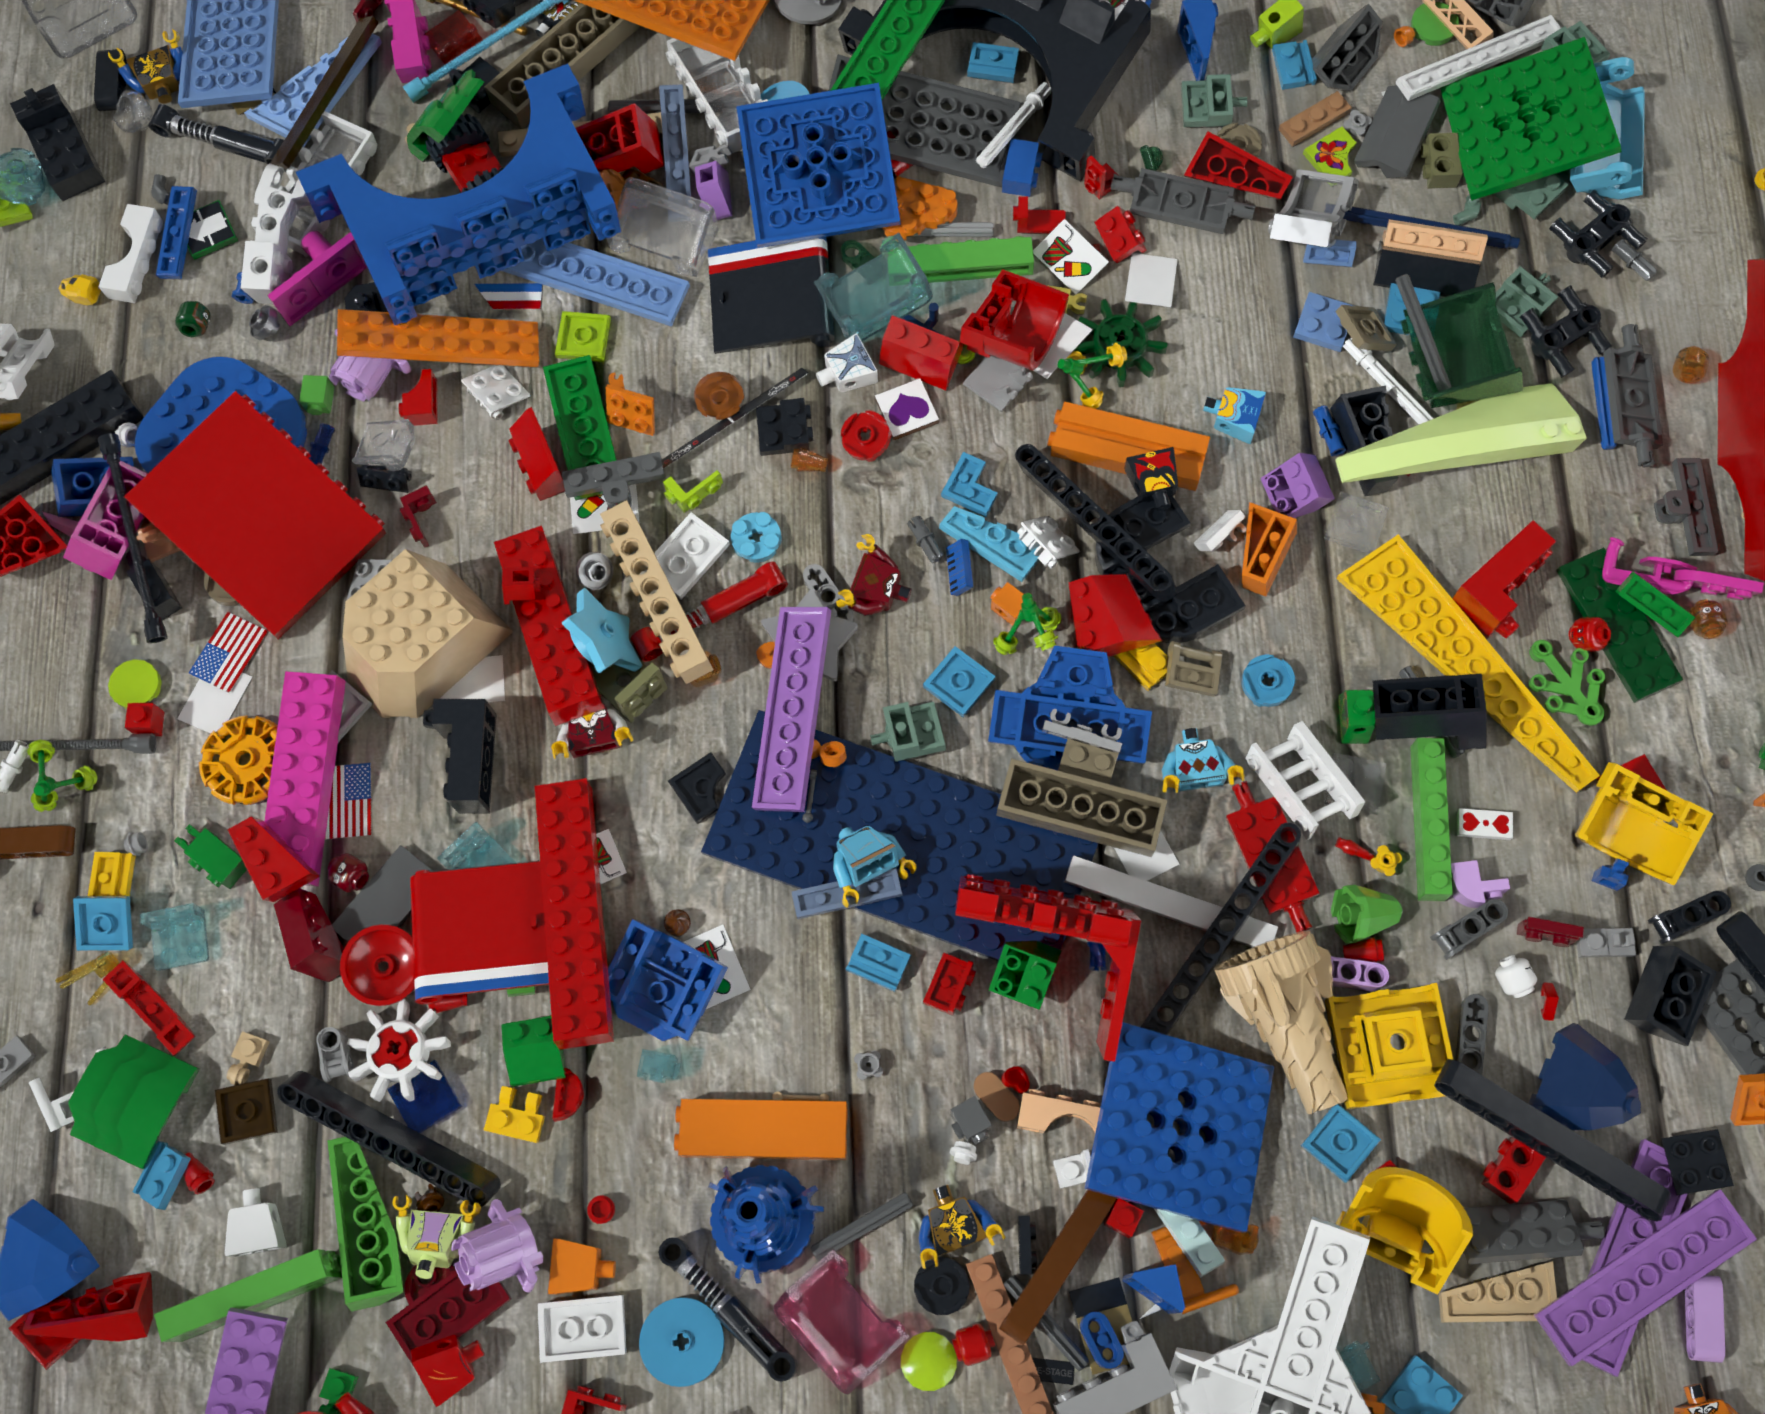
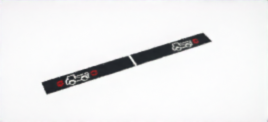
(728, 421)

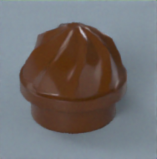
(677, 922)

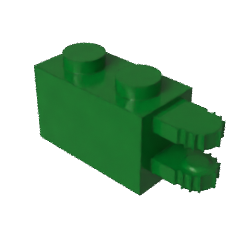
(213, 856)

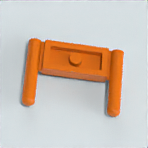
(1189, 1280)

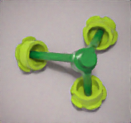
(1044, 619)
(44, 795)

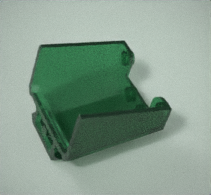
(1470, 348)

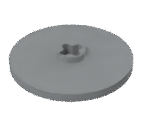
(807, 10)

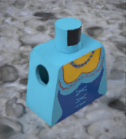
(1236, 412)

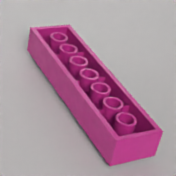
(305, 763)

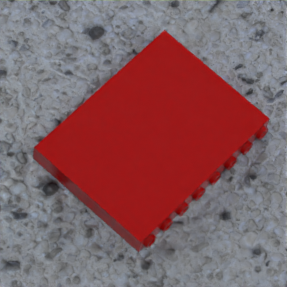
(257, 514)

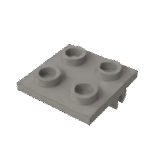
(997, 381)

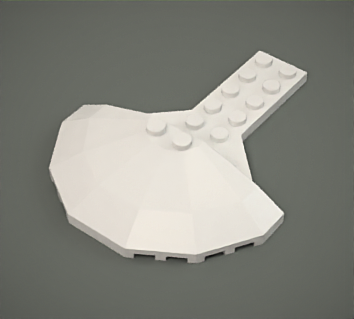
(1297, 1361)

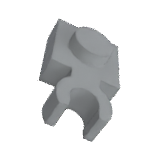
(710, 154)

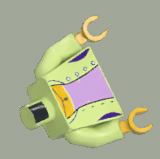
(429, 1235)

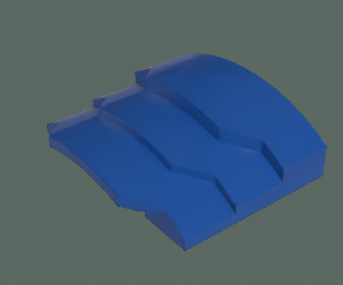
(661, 982)

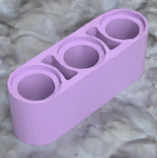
(1360, 974)
(1705, 1320)

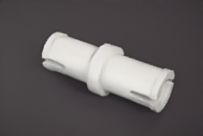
(12, 765)

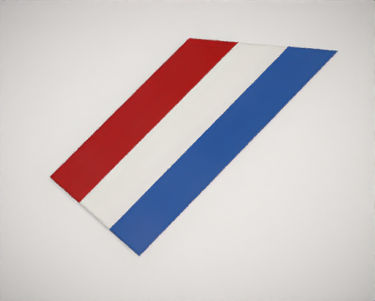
(512, 295)

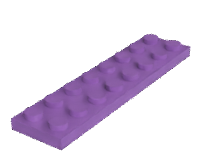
(791, 709)
(1625, 1231)
(1644, 1277)

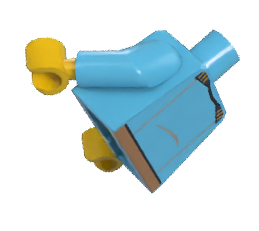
(865, 856)

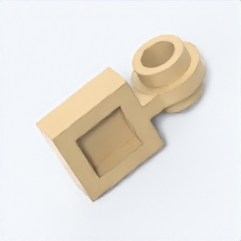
(248, 1050)

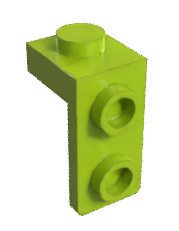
(693, 498)

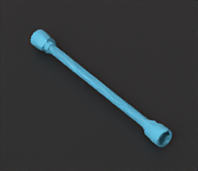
(418, 87)

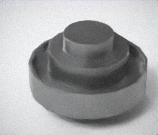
(264, 323)
(594, 570)

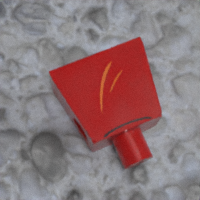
(445, 1366)

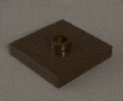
(246, 1111)

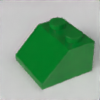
(531, 1052)

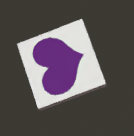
(907, 409)

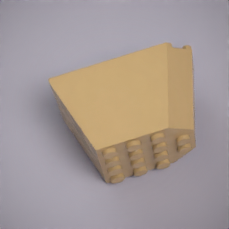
(415, 634)

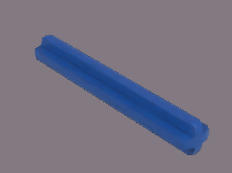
(1602, 403)

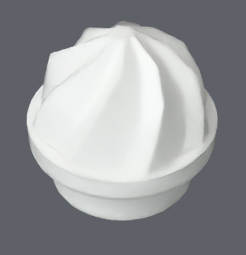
(127, 434)

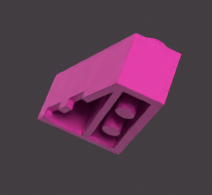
(409, 41)

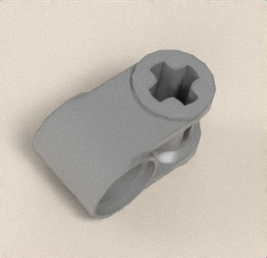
(334, 1060)

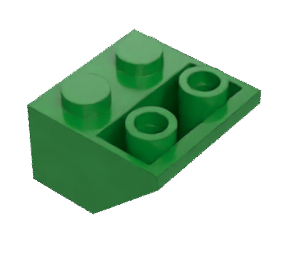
(1025, 971)

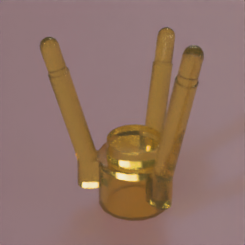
(101, 965)

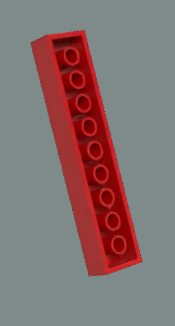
(573, 915)

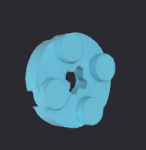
(756, 523)

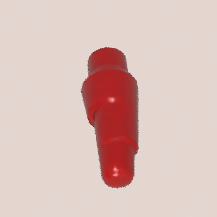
(1352, 848)

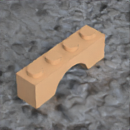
(1040, 1111)

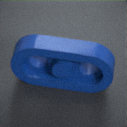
(1102, 1339)

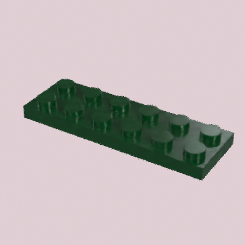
(1633, 644)

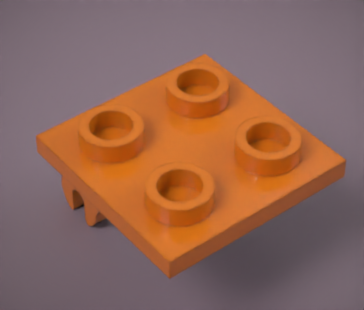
(629, 408)

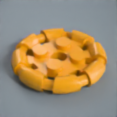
(230, 752)

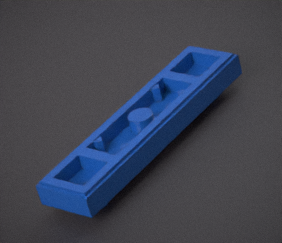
(176, 232)

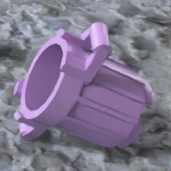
(364, 374)
(498, 1251)

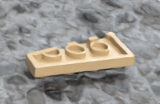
(1501, 1298)

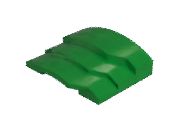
(442, 114)
(128, 1098)

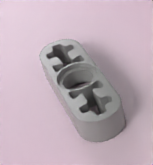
(824, 578)

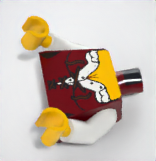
(591, 734)

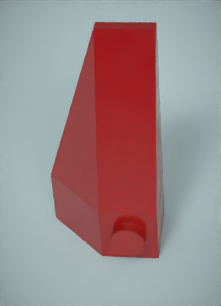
(105, 1314)

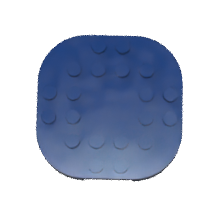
(199, 393)

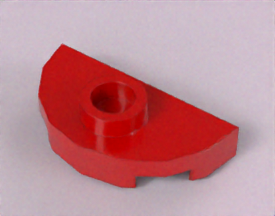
(568, 1096)

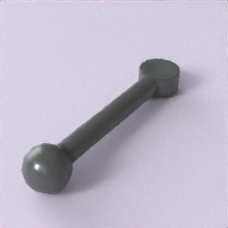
(807, 817)

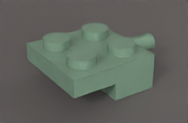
(1578, 30)
(1209, 101)
(1534, 195)
(1519, 295)
(911, 730)

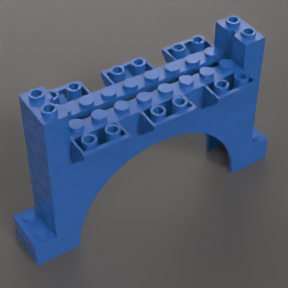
(421, 243)

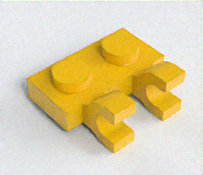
(513, 1122)

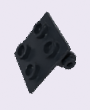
(484, 72)
(1697, 1162)

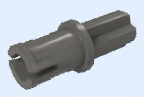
(1634, 260)
(925, 539)

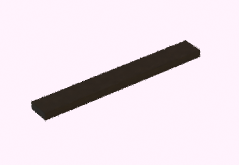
(324, 92)

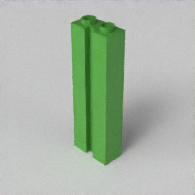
(249, 1294)

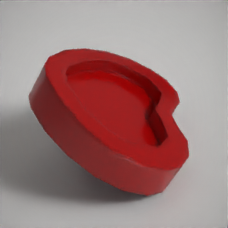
(1016, 1078)

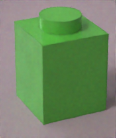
(316, 394)

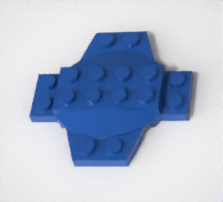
(1074, 684)

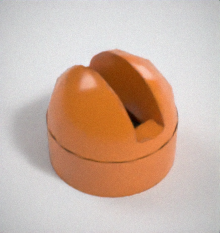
(1404, 35)

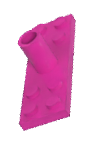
(321, 278)

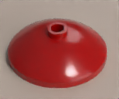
(361, 965)

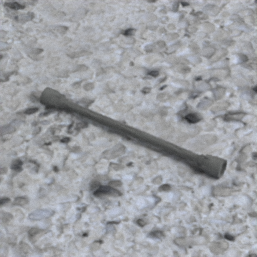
(137, 743)

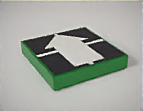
(210, 230)

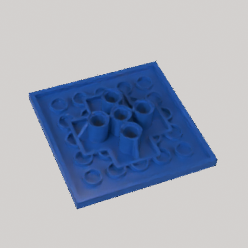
(858, 188)
(1221, 1096)

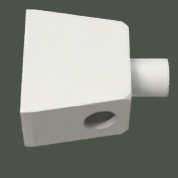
(253, 1227)

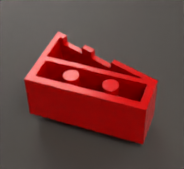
(270, 860)

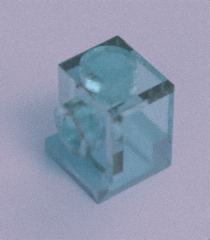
(658, 1066)

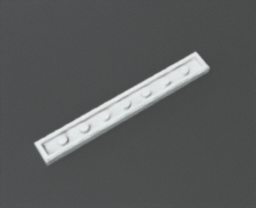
(1476, 58)
(1162, 901)

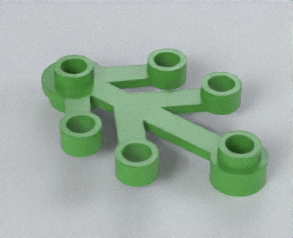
(1568, 684)

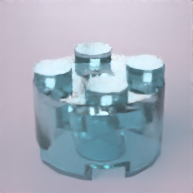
(21, 177)

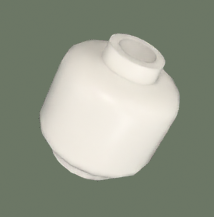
(1516, 976)

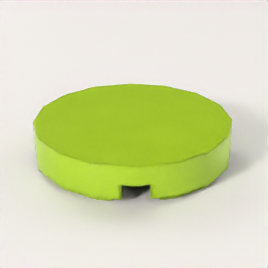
(134, 683)

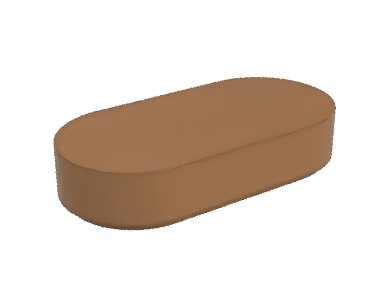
(996, 1097)

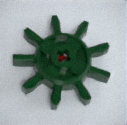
(1130, 333)

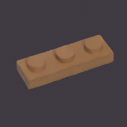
(1315, 118)

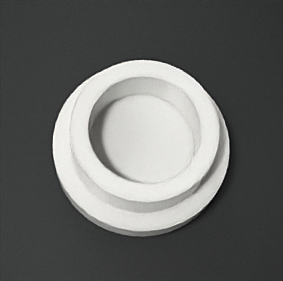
(963, 1152)

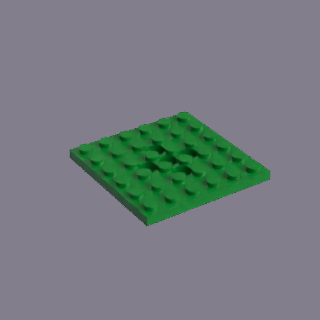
(1530, 119)

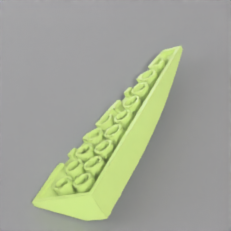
(1483, 432)

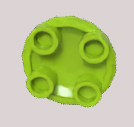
(928, 1361)

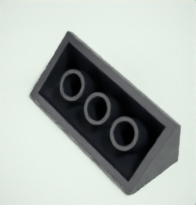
(1426, 270)

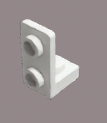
(1072, 1169)

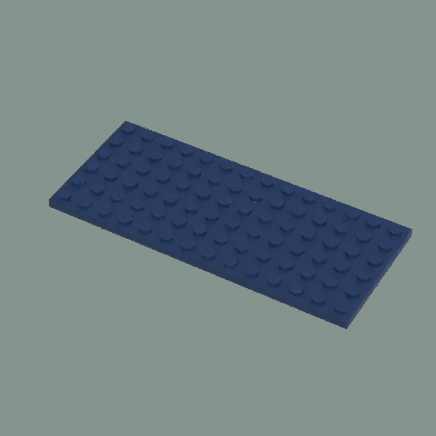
(934, 817)

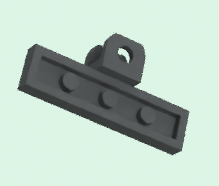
(613, 477)
(1691, 506)

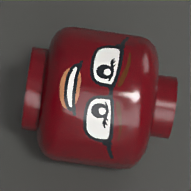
(348, 872)

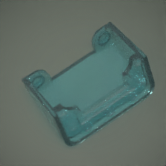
(876, 290)

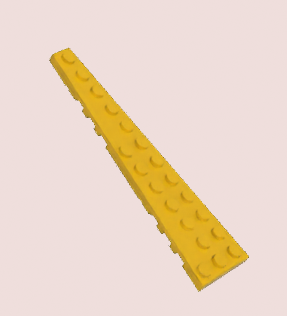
(1425, 616)

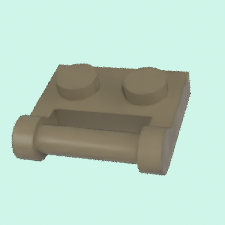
(1192, 676)

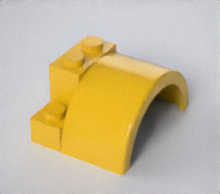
(1630, 824)
(1403, 1212)

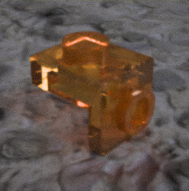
(1236, 1241)

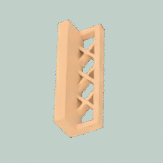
(1468, 16)
(1434, 240)

